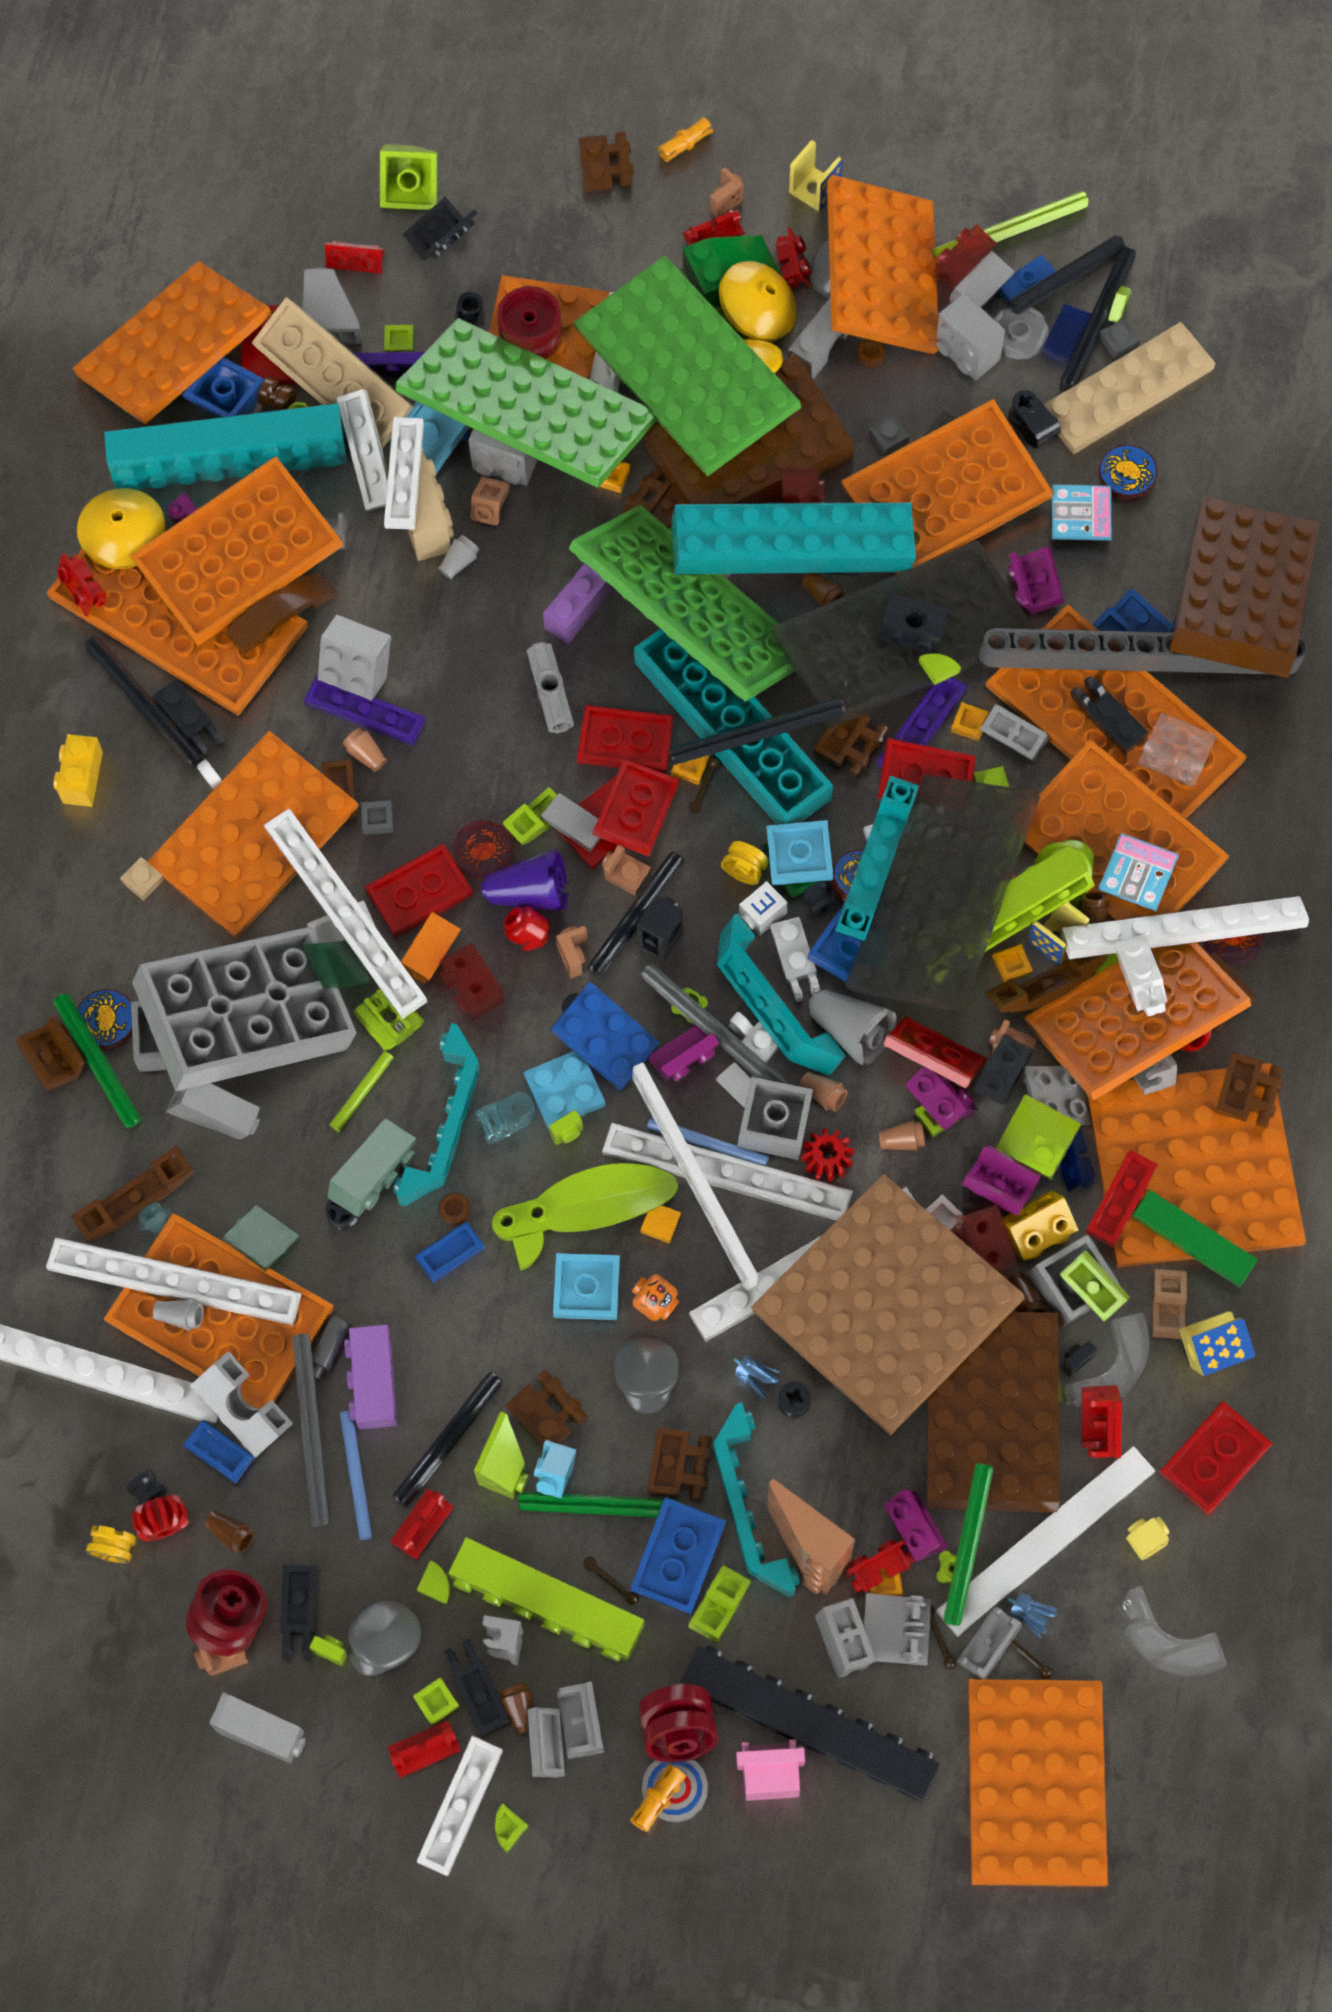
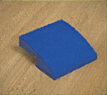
(1133, 614)

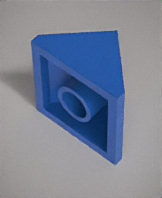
(225, 390)

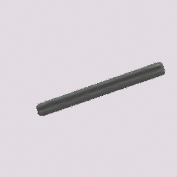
(709, 1024)
(310, 1430)

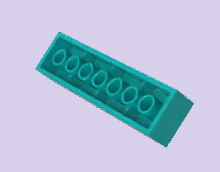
(225, 447)
(792, 538)
(769, 769)

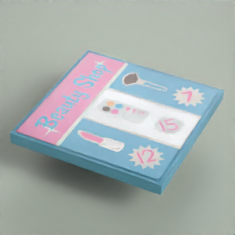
(1081, 512)
(1138, 872)

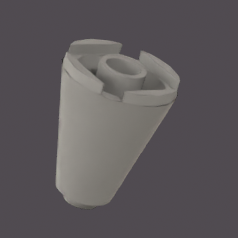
(853, 1023)

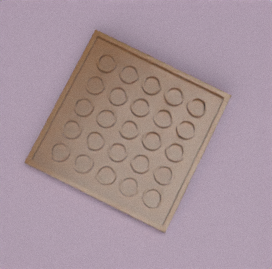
(887, 1303)

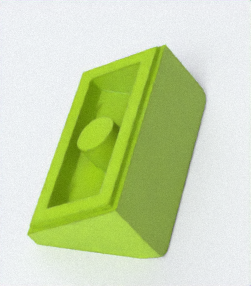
(1094, 1285)

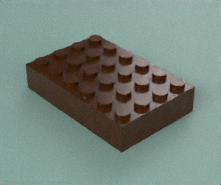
(805, 439)
(1245, 587)
(999, 1413)

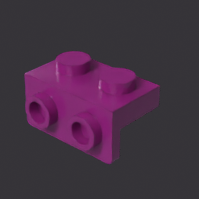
(1036, 580)
(682, 1052)
(941, 1097)
(1002, 1180)
(915, 1525)

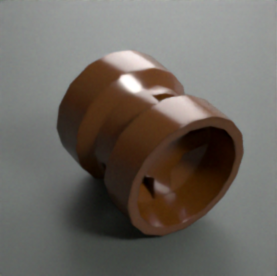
(276, 395)

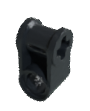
(471, 300)
(1033, 420)

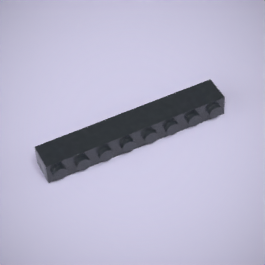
(812, 1725)

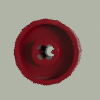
(531, 320)
(225, 1612)
(678, 1723)

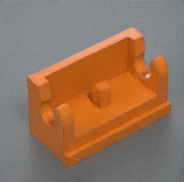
(429, 948)

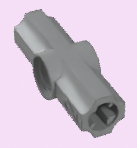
(547, 673)

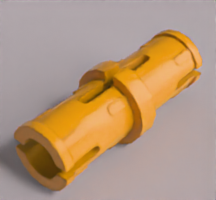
(685, 139)
(657, 1798)

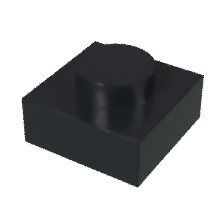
(1078, 1357)

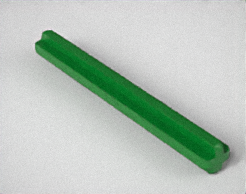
(96, 1060)
(591, 1504)
(968, 1544)

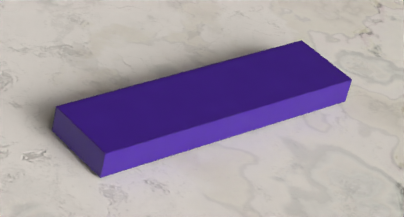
(930, 713)
(370, 714)

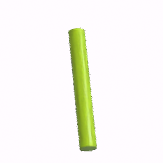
(361, 1091)

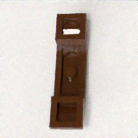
(277, 608)
(1046, 986)
(127, 1202)

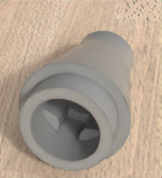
(459, 556)
(180, 1313)

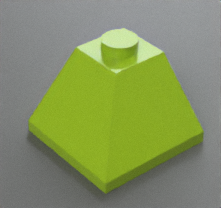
(408, 177)
(1038, 1136)
(501, 1461)

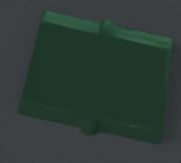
(336, 964)
(261, 1238)

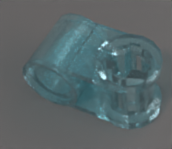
(503, 1117)

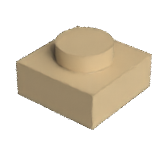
(142, 878)

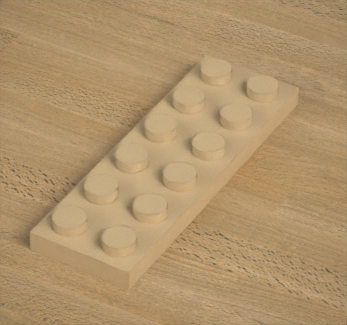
(326, 365)
(1129, 387)

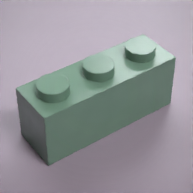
(372, 1168)

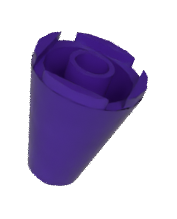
(531, 883)

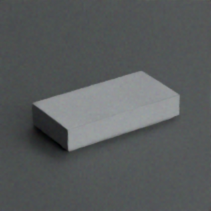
(572, 821)
(546, 1742)

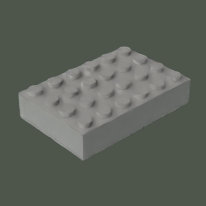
(241, 1009)

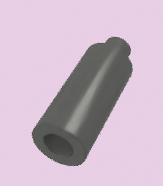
(329, 1345)

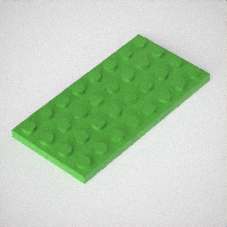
(687, 365)
(527, 402)
(695, 610)

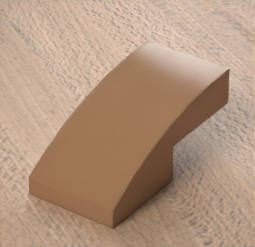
(1168, 1303)

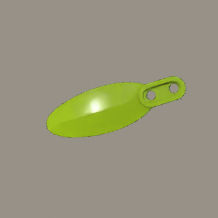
(590, 1200)

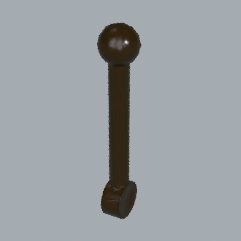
(695, 806)
(590, 1564)
(949, 1662)
(1045, 1671)

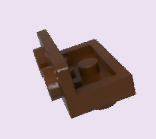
(51, 1054)

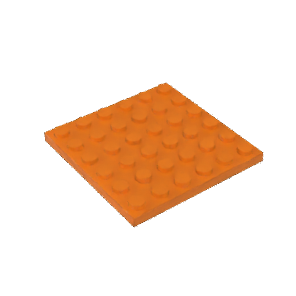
(1208, 1165)

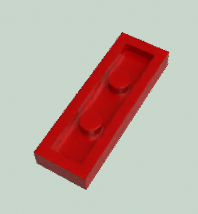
(1121, 1198)

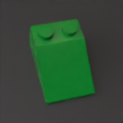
(711, 258)

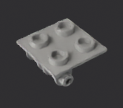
(1058, 1091)
(898, 1628)

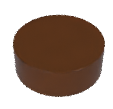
(870, 354)
(454, 1209)

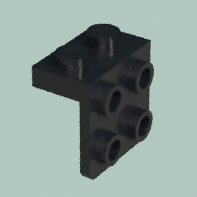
(435, 229)

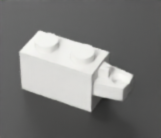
(1142, 974)

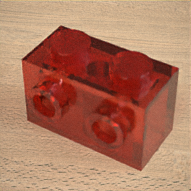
(969, 251)
(801, 486)
(471, 981)
(986, 1235)

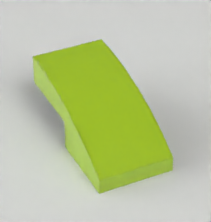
(526, 821)
(719, 1604)

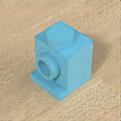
(554, 1469)

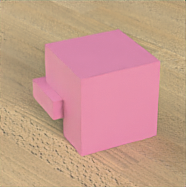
(771, 1770)

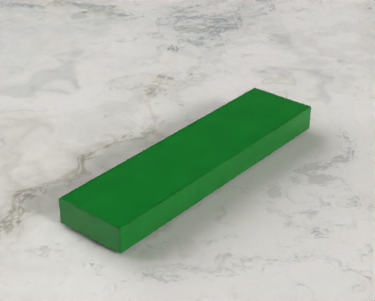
(1194, 1238)

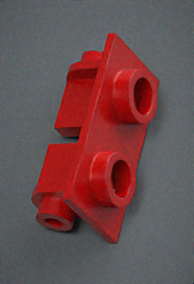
(721, 226)
(792, 249)
(354, 258)
(74, 573)
(422, 1523)
(867, 1569)
(423, 1749)

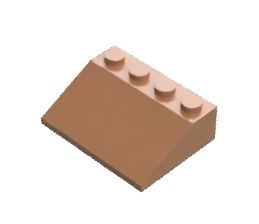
(813, 1541)

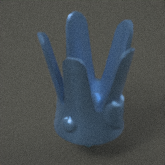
(750, 1368)
(1029, 1612)

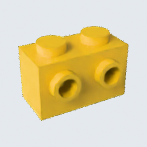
(79, 770)
(1040, 1225)

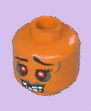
(654, 1297)

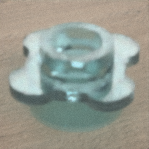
(153, 1217)

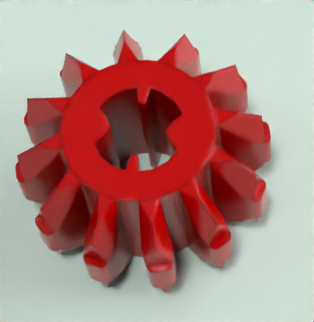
(835, 1164)
(159, 1518)

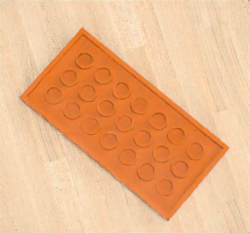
(147, 626)
(1045, 701)

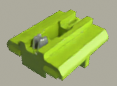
(386, 1033)

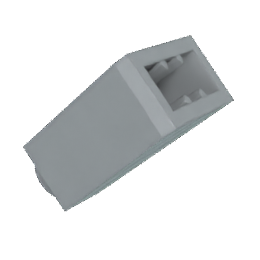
(329, 306)
(215, 1110)
(257, 1728)

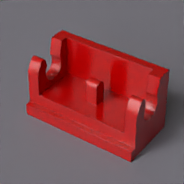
(1101, 1421)

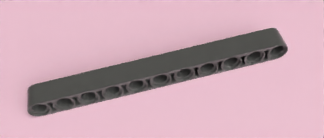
(1098, 652)

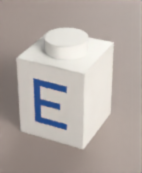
(762, 908)

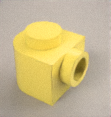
(1148, 1537)

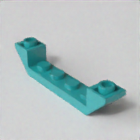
(877, 858)
(816, 1053)
(418, 1183)
(776, 1573)

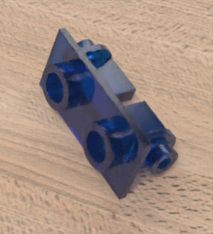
(1076, 1169)

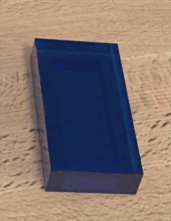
(1065, 333)

